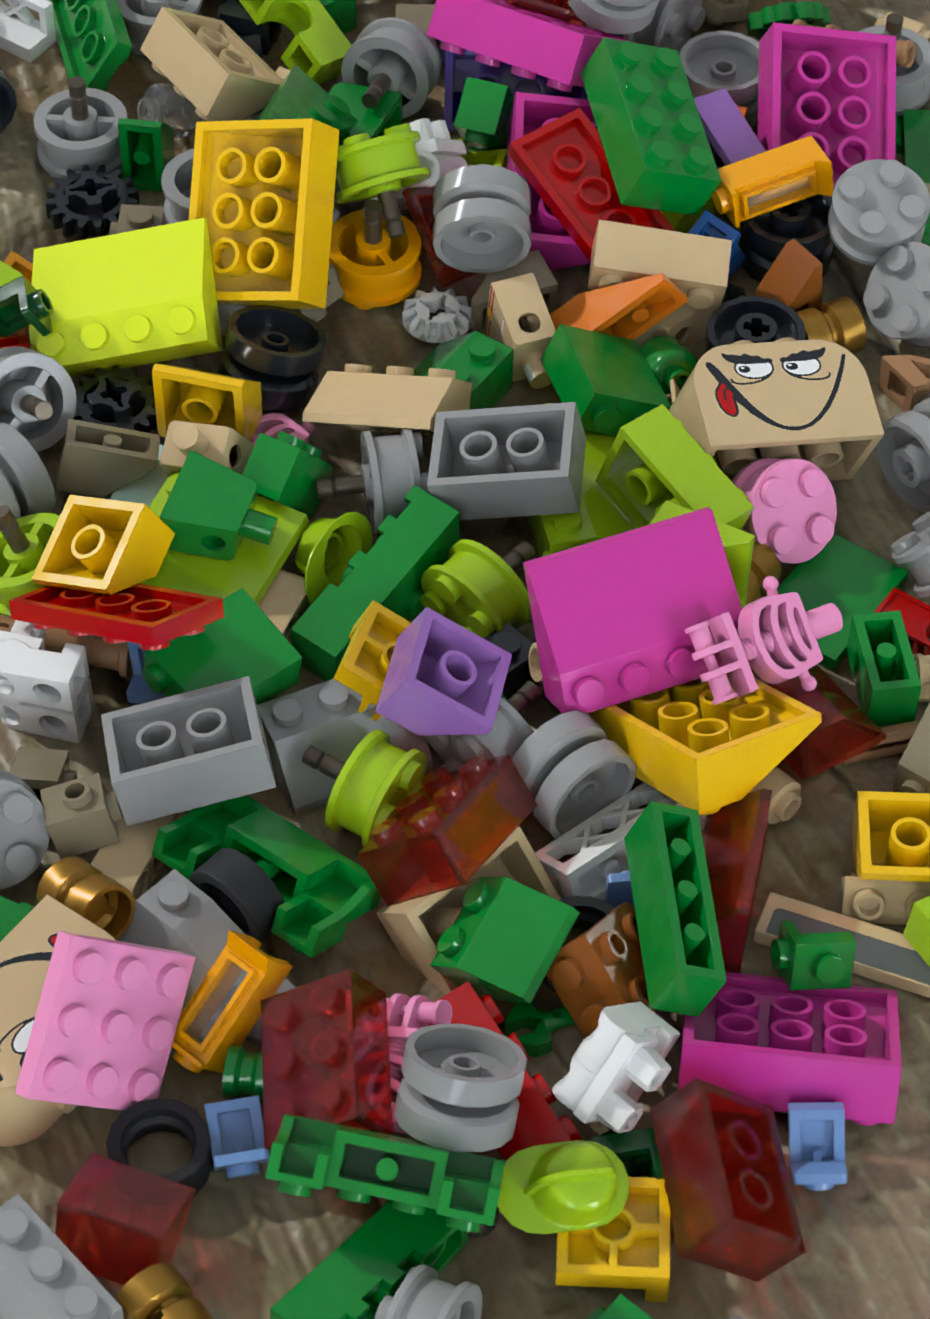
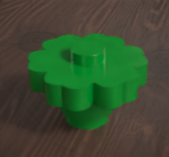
(812, 12)

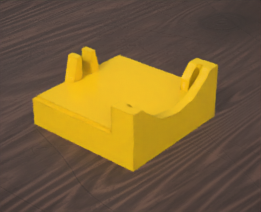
(370, 653)
(626, 1251)

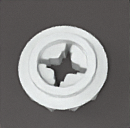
(444, 326)

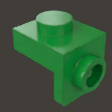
(813, 959)

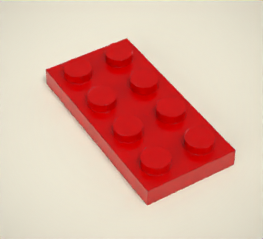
(575, 180)
(134, 615)

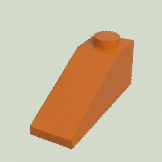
(622, 308)

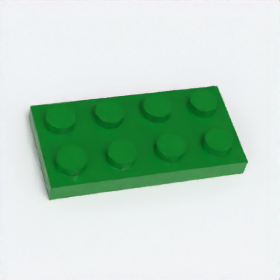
(91, 39)

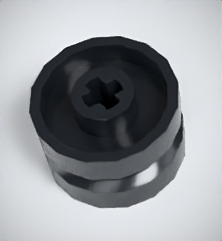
(768, 233)
(753, 320)
(277, 350)

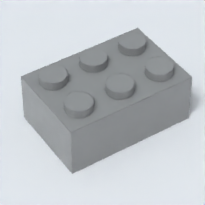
(508, 460)

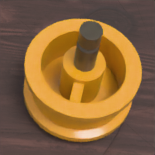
(371, 265)

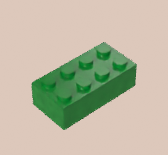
(650, 127)

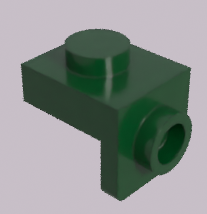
(24, 306)
(635, 1150)

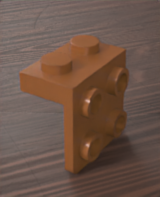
(601, 968)

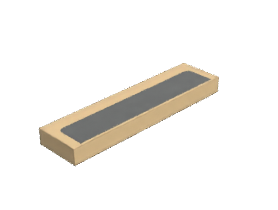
(879, 951)

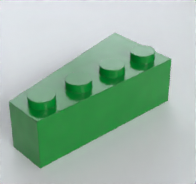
(304, 99)
(385, 574)
(371, 1265)

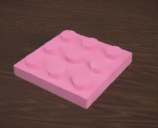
(104, 1023)

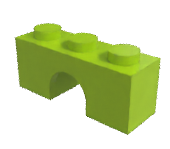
(317, 42)

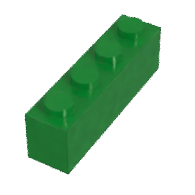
(674, 909)

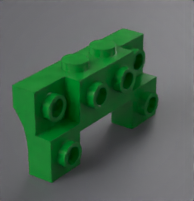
(316, 882)
(386, 1166)

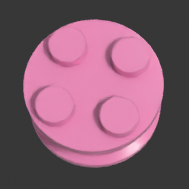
(791, 506)

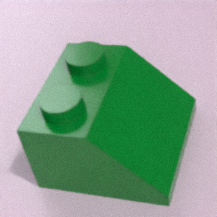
(477, 361)
(503, 939)

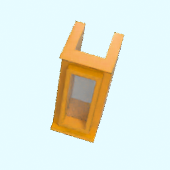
(773, 180)
(226, 1003)

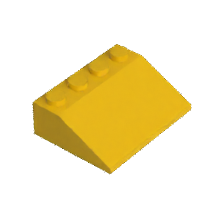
(267, 208)
(706, 751)

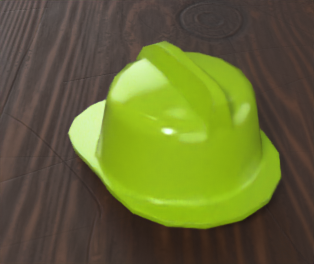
(327, 549)
(563, 1187)

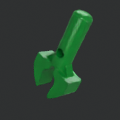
(544, 1024)

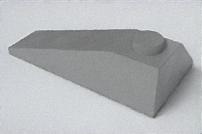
(186, 920)

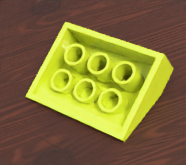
(129, 298)

